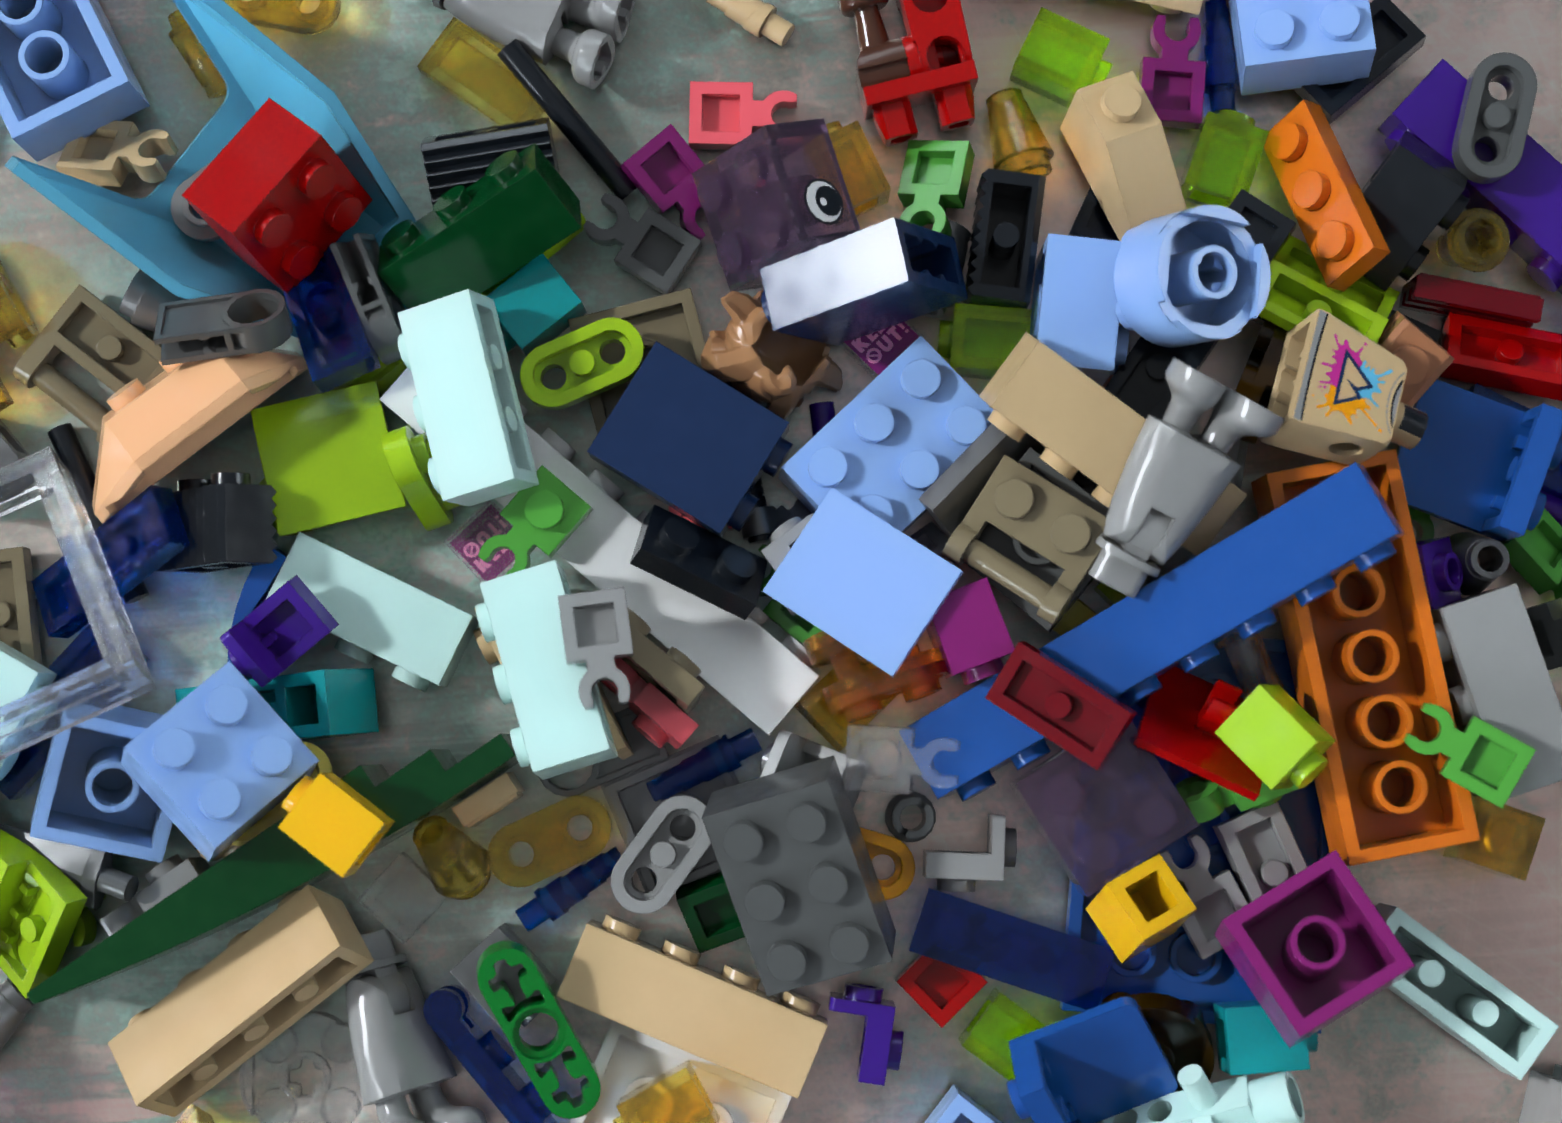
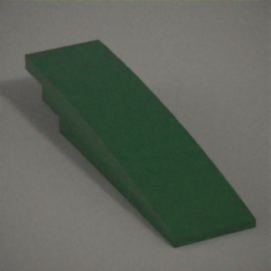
(276, 865)

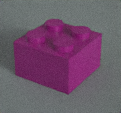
(1313, 949)

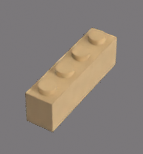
(1079, 426)
(239, 1001)
(693, 1006)

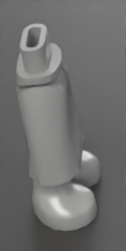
(542, 34)
(1173, 476)
(396, 1045)

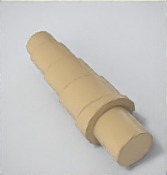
(757, 18)

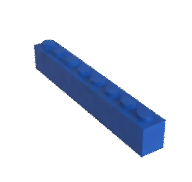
(1181, 618)

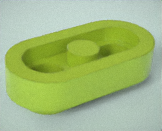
(581, 359)
(408, 463)

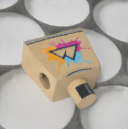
(1340, 394)

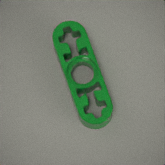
(576, 1061)

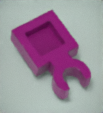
(1172, 80)
(665, 178)

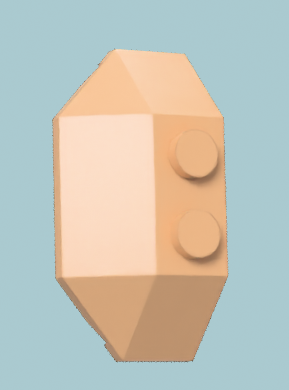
(176, 416)

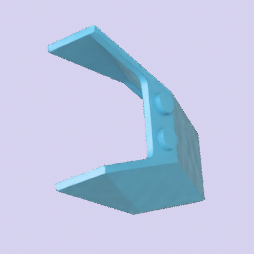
(252, 73)

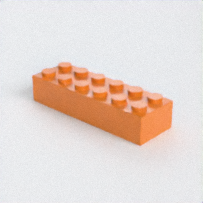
(1362, 672)

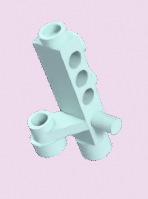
(1226, 1101)

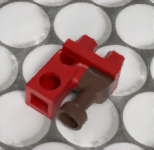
(916, 69)

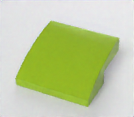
(1300, 290)
(326, 458)
(35, 914)

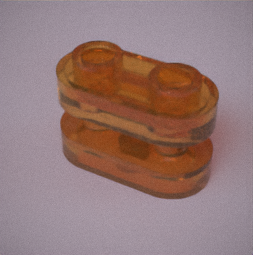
(861, 692)

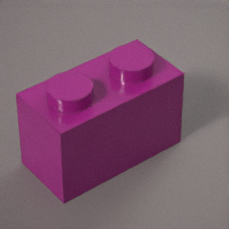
(971, 633)

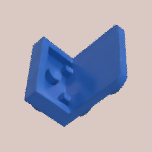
(1481, 461)
(1089, 1066)

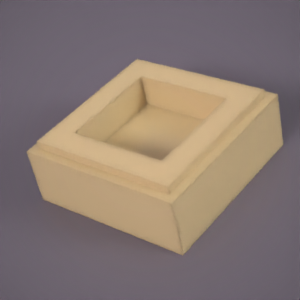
(488, 800)

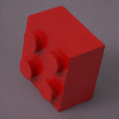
(278, 196)

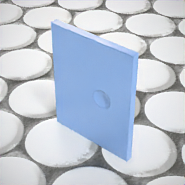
(863, 582)

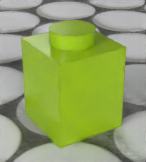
(1276, 738)

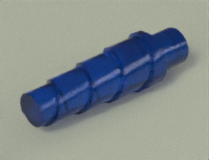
(1220, 59)
(712, 761)
(566, 891)

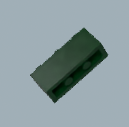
(481, 230)

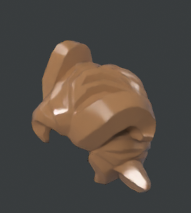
(767, 363)

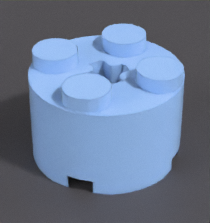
(1190, 277)

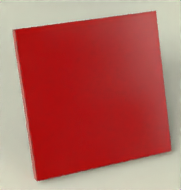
(1181, 726)

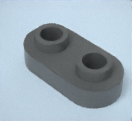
(1493, 121)

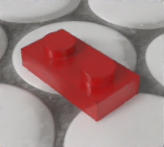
(1503, 356)

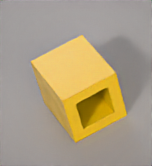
(334, 822)
(1140, 908)

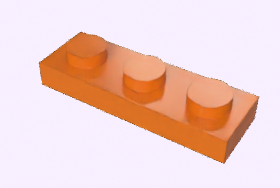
(1324, 196)

